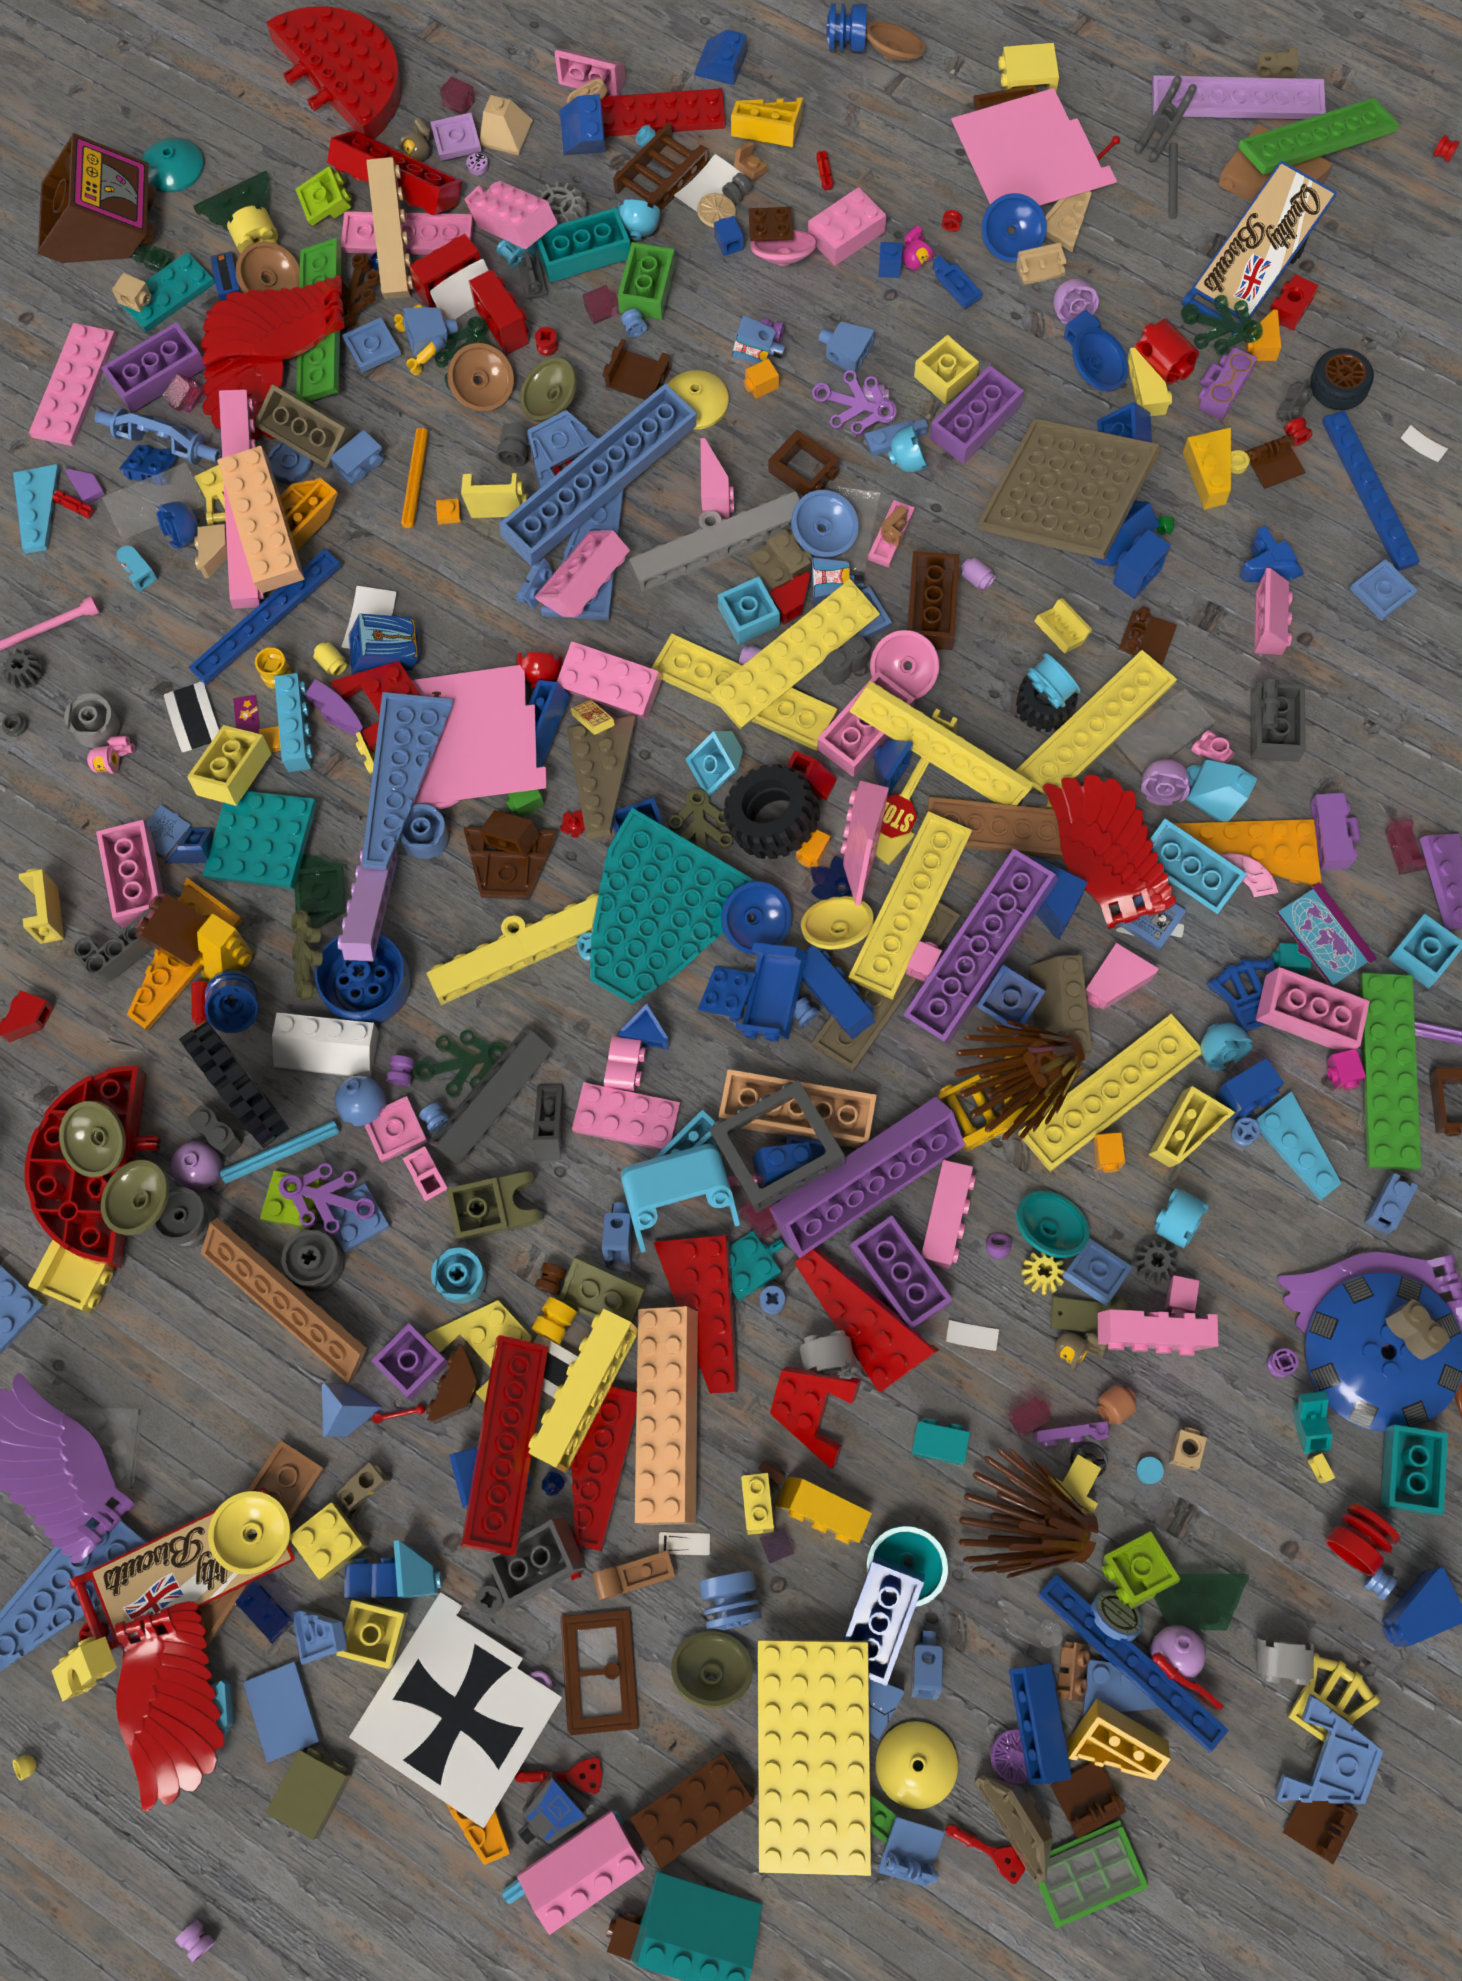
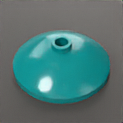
(173, 164)
(1052, 1224)
(923, 1548)

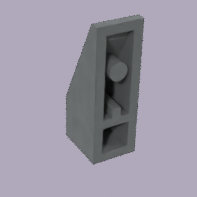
(548, 1122)

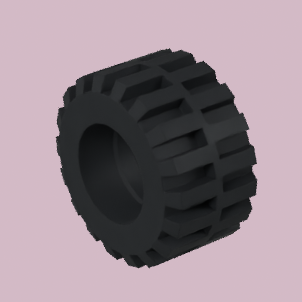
(1041, 715)

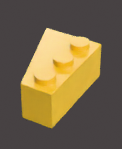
(823, 1510)

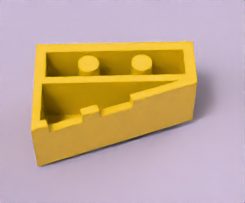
(767, 122)
(1210, 466)
(221, 948)
(1118, 1742)

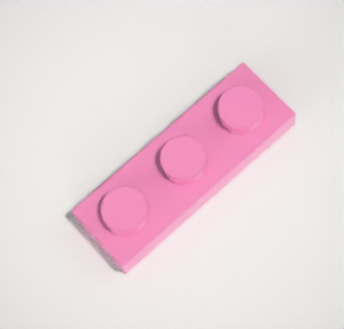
(881, 551)

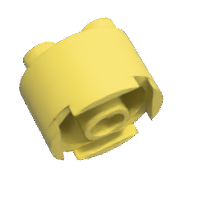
(251, 226)

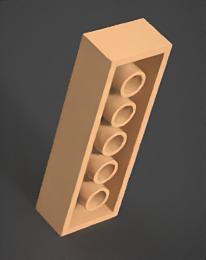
(260, 519)
(844, 1111)

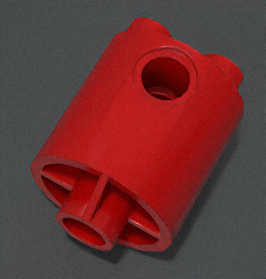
(1167, 351)

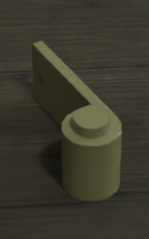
(1080, 1314)

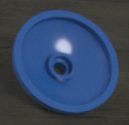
(1017, 212)
(1100, 359)
(770, 915)

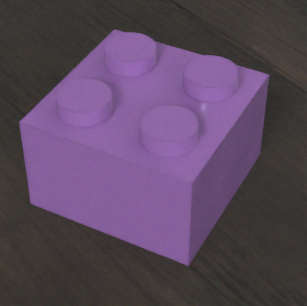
(410, 1362)

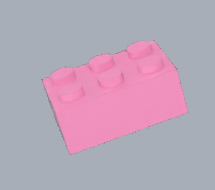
(847, 226)

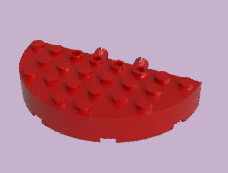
(344, 60)
(70, 1202)

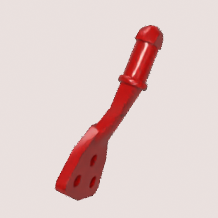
(1173, 1673)
(571, 1775)
(998, 1855)

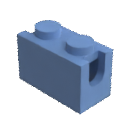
(357, 458)
(1391, 1204)

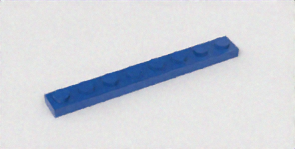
(1370, 491)
(263, 618)
(1135, 1666)

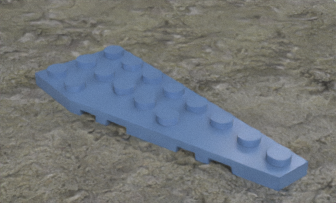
(47, 1602)

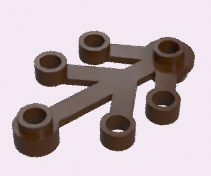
(361, 266)

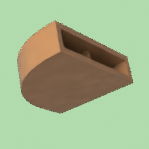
(1246, 181)

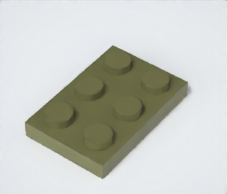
(594, 1288)

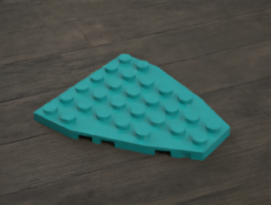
(655, 907)

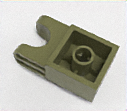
(499, 1210)

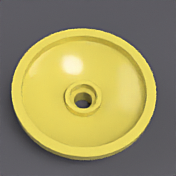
(708, 402)
(837, 923)
(234, 1521)
(895, 1765)

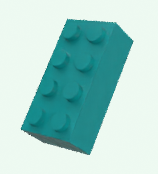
(583, 245)

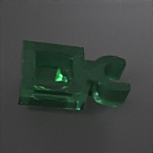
(153, 259)

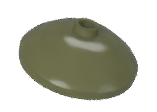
(548, 389)
(92, 1138)
(135, 1197)
(713, 1656)

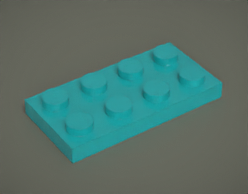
(171, 291)

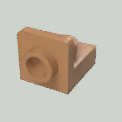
(749, 164)
(893, 525)

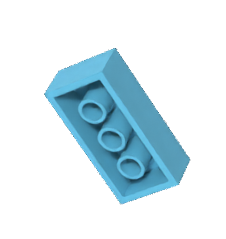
(1196, 867)

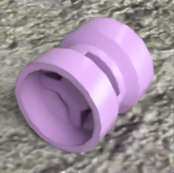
(195, 1941)

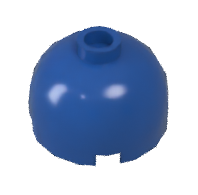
(178, 522)

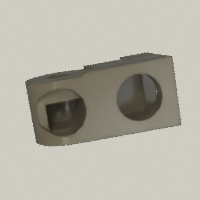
(1278, 64)
(362, 1486)

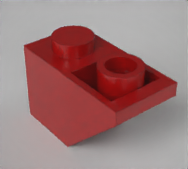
(791, 597)
(817, 775)
(25, 1016)

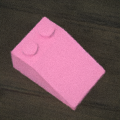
(715, 488)

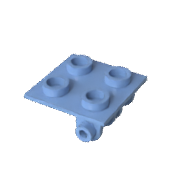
(911, 1852)

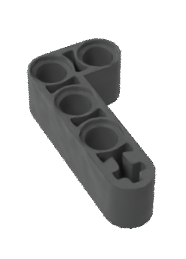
(114, 956)

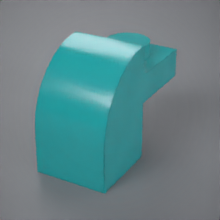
(1311, 1422)

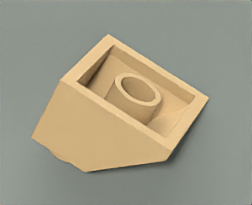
(504, 126)

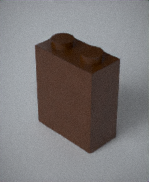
(171, 929)

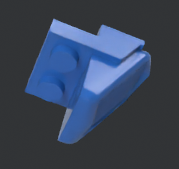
(1270, 555)

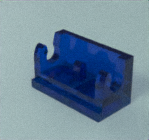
(264, 1611)

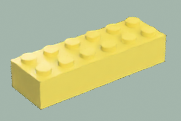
(583, 1391)

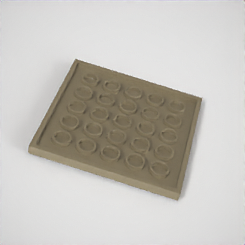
(1069, 488)

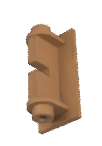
(1076, 1658)

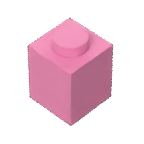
(923, 960)
(1181, 1295)

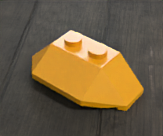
(307, 508)

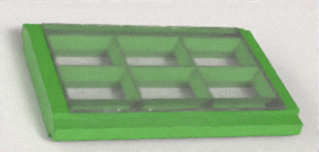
(1091, 1874)

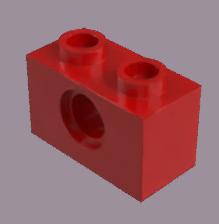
(1294, 301)

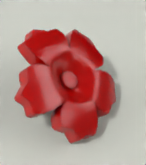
(573, 824)

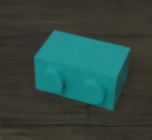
(940, 1442)

